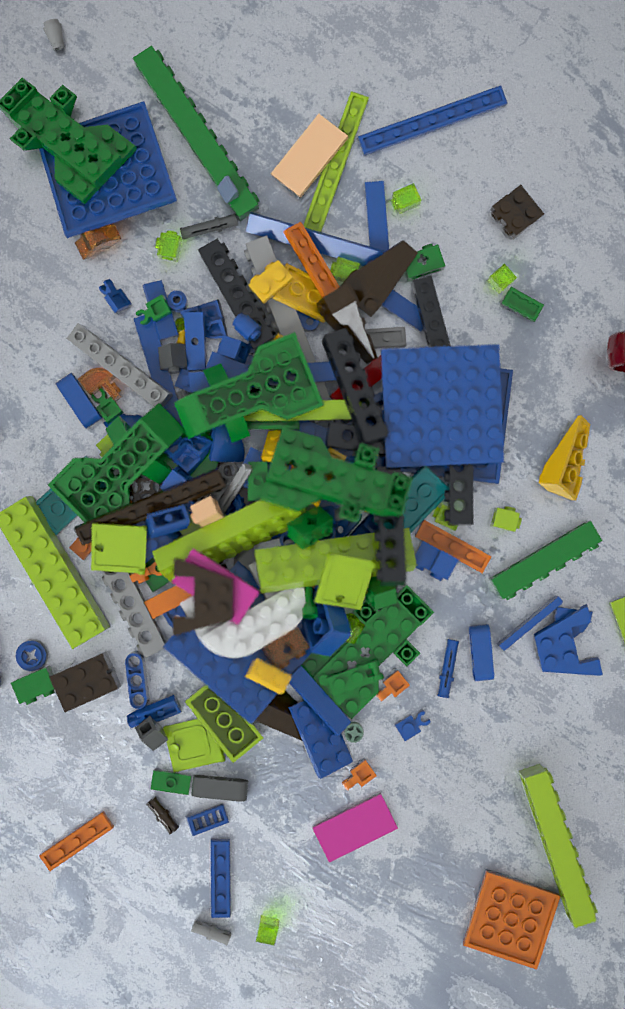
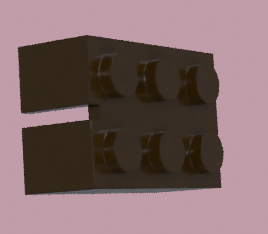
(85, 682)

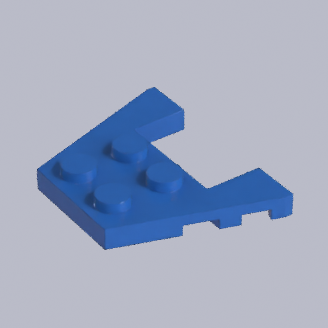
(558, 649)

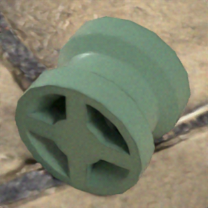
(354, 735)

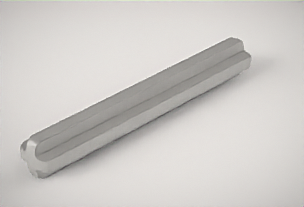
(234, 487)

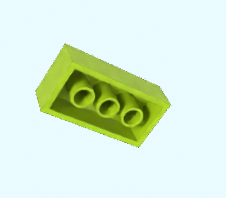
(223, 723)

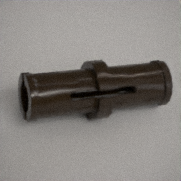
(162, 815)

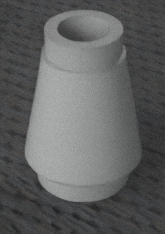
(54, 33)

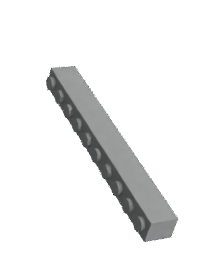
(285, 317)

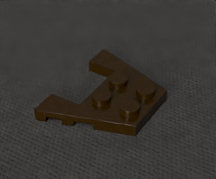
(211, 597)

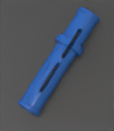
(444, 691)

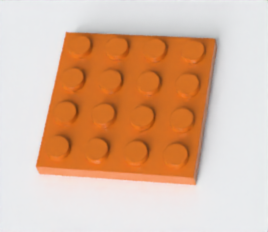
(511, 919)

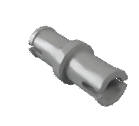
(211, 932)

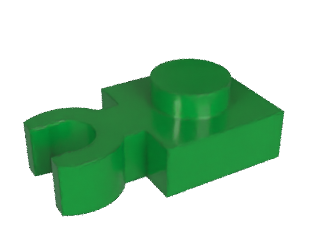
(157, 309)
(108, 407)

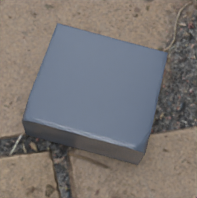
(228, 190)

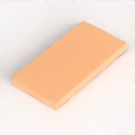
(309, 155)

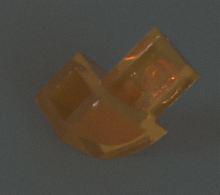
(96, 240)
(100, 378)

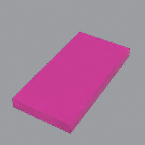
(243, 592)
(354, 827)

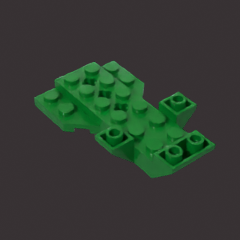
(51, 126)
(229, 400)
(134, 453)
(352, 485)
(384, 634)

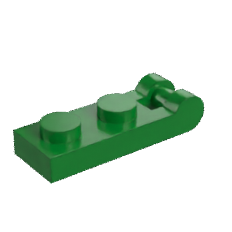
(354, 677)

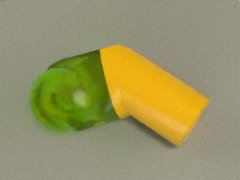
(180, 326)

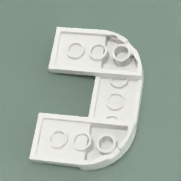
(259, 626)

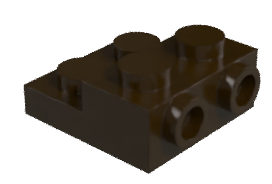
(516, 212)

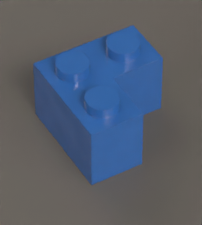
(434, 560)

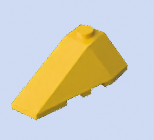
(563, 467)

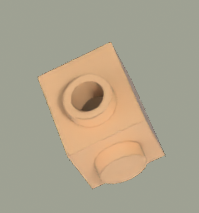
(206, 511)

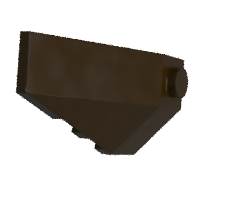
(379, 277)
(342, 312)
(278, 715)

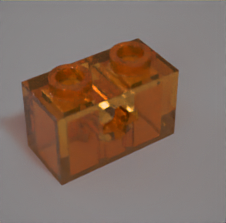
(275, 653)

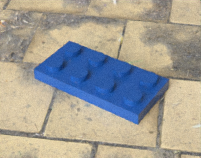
(324, 748)

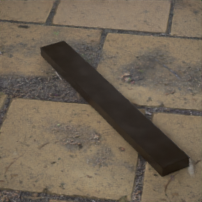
(160, 501)

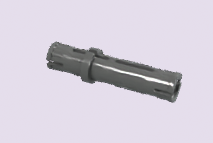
(209, 226)

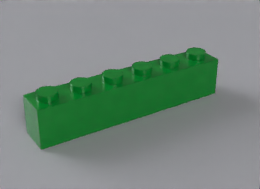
(546, 559)

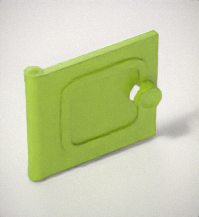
(122, 546)
(344, 581)
(195, 744)

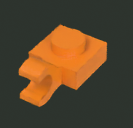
(148, 571)
(394, 684)
(361, 774)

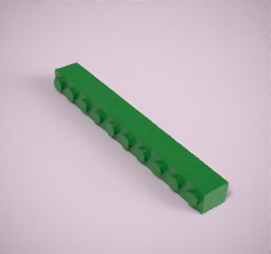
(193, 128)

